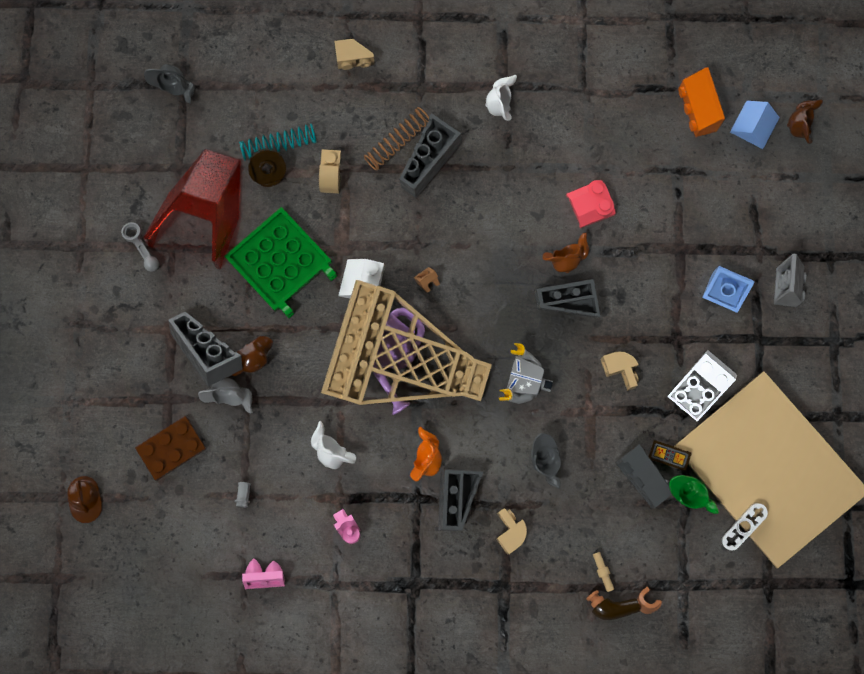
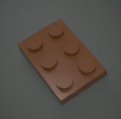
(170, 448)

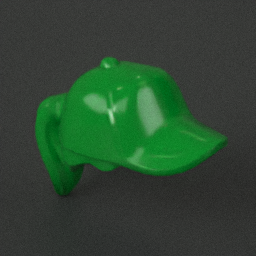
(692, 493)

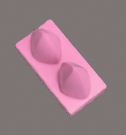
(256, 578)

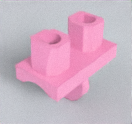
(347, 527)

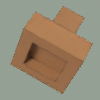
(425, 278)

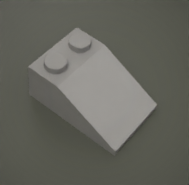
(789, 282)

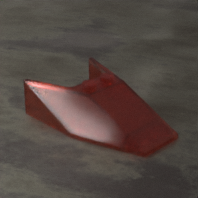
(208, 192)

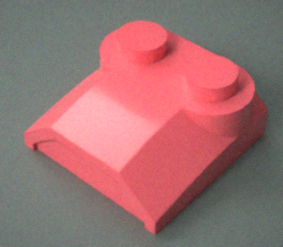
(591, 203)

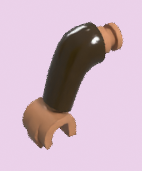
(610, 610)

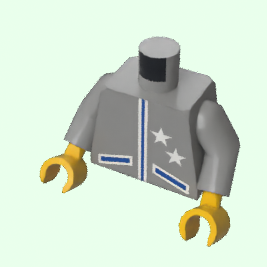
(525, 378)

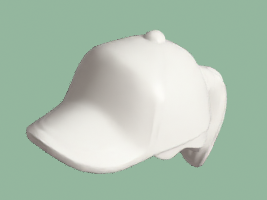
(500, 96)
(328, 450)

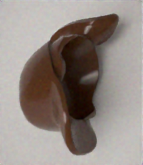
(802, 119)
(255, 354)

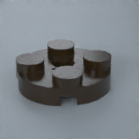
(262, 177)

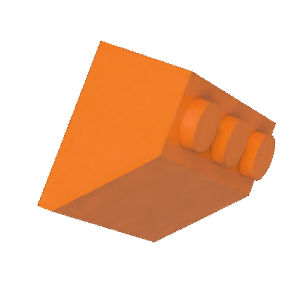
(701, 103)

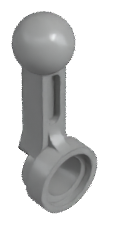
(151, 263)

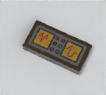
(669, 455)

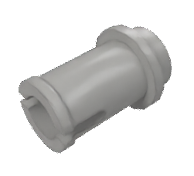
(243, 494)

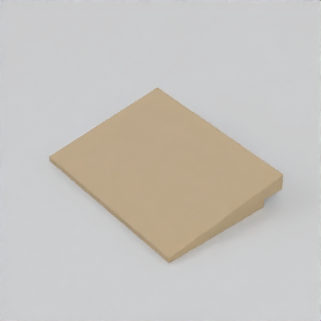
(771, 456)

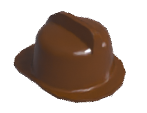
(84, 499)

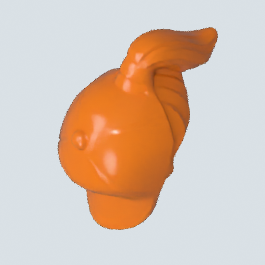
(428, 456)

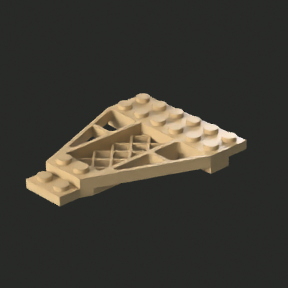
(360, 341)

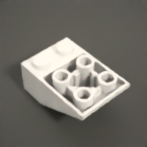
(702, 385)

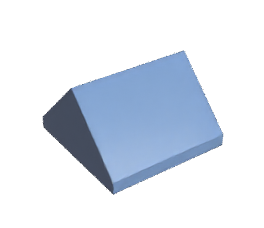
(755, 123)
(727, 289)

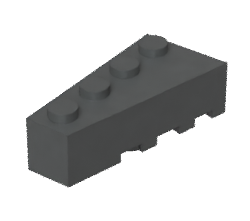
(429, 155)
(206, 353)

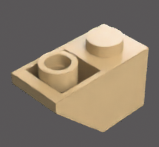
(352, 54)

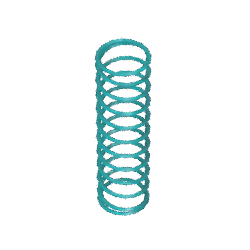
(278, 148)

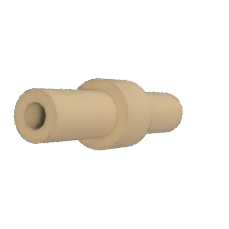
(603, 571)

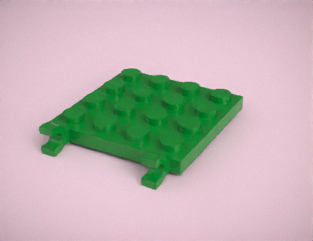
(279, 260)

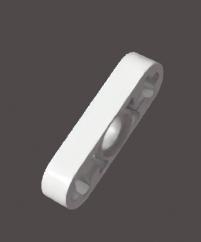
(738, 541)

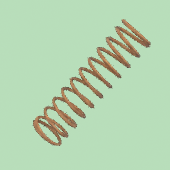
(393, 138)

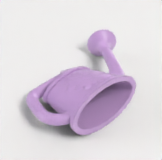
(395, 353)

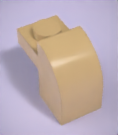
(330, 171)
(621, 363)
(514, 535)

